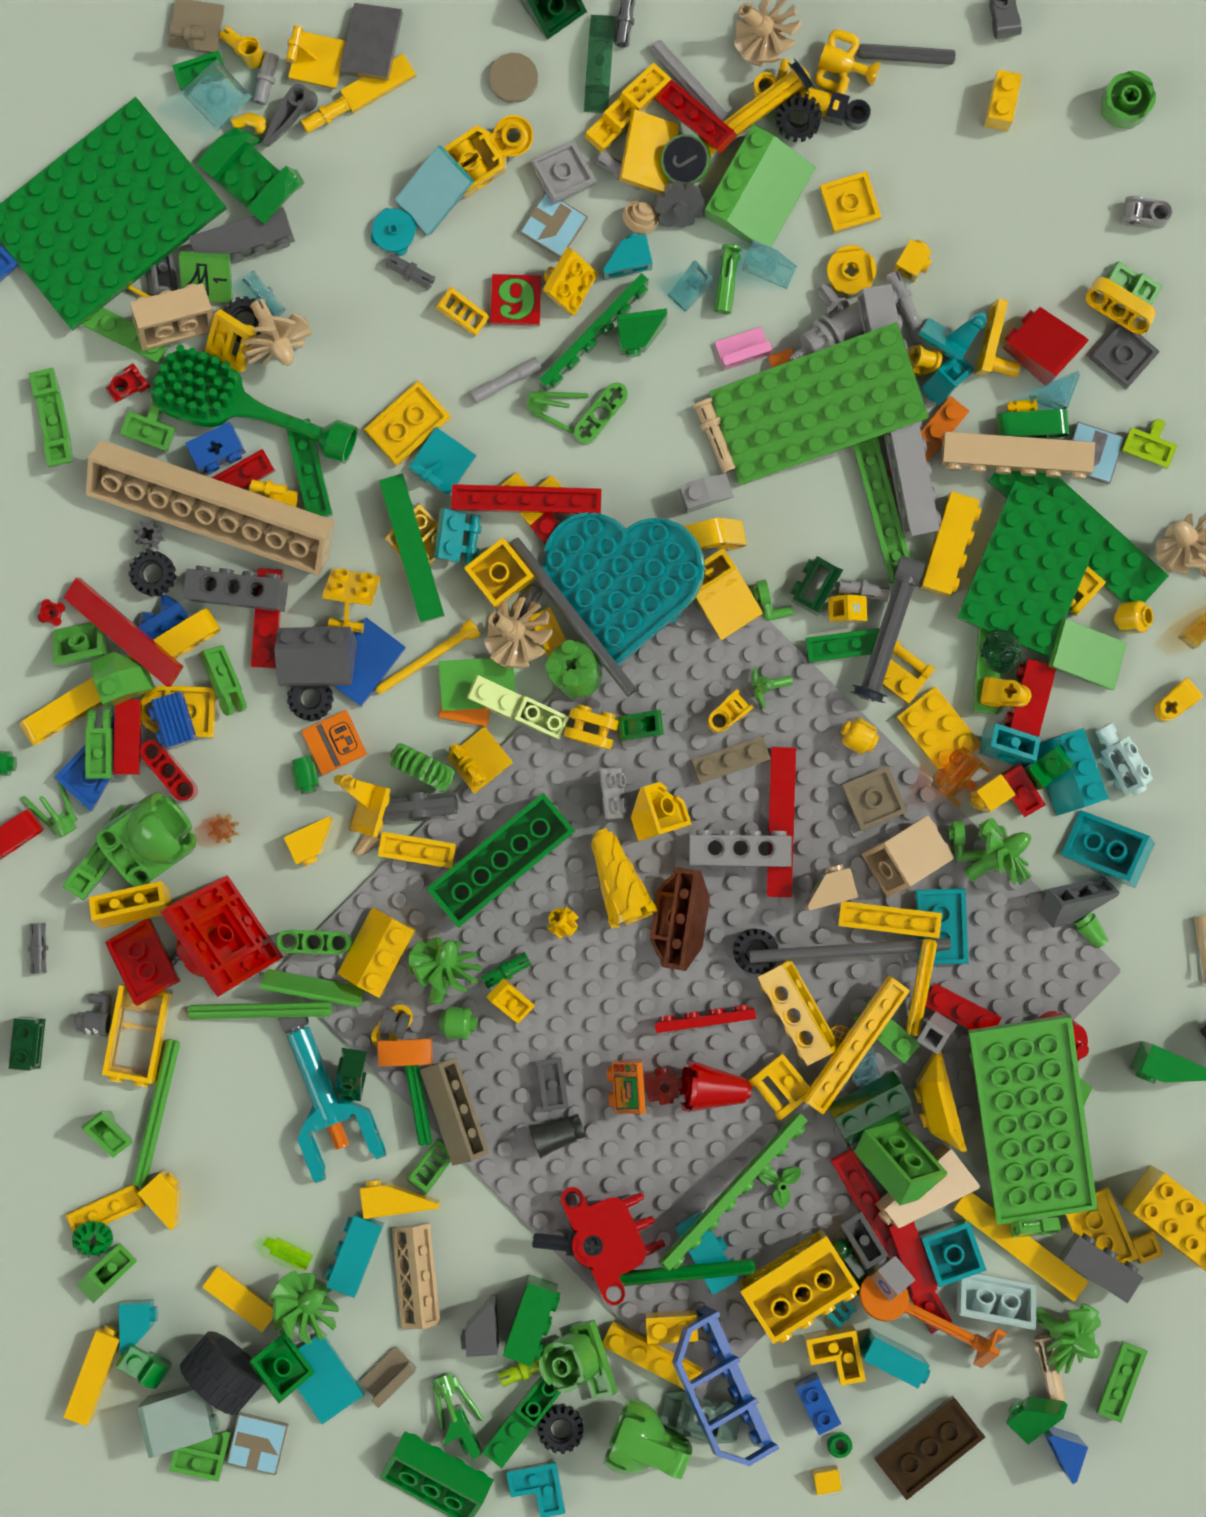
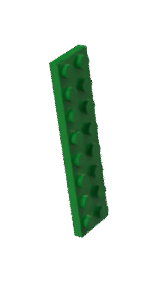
(1120, 563)

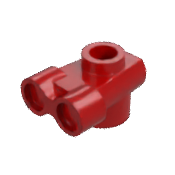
(130, 380)

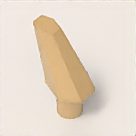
(367, 843)

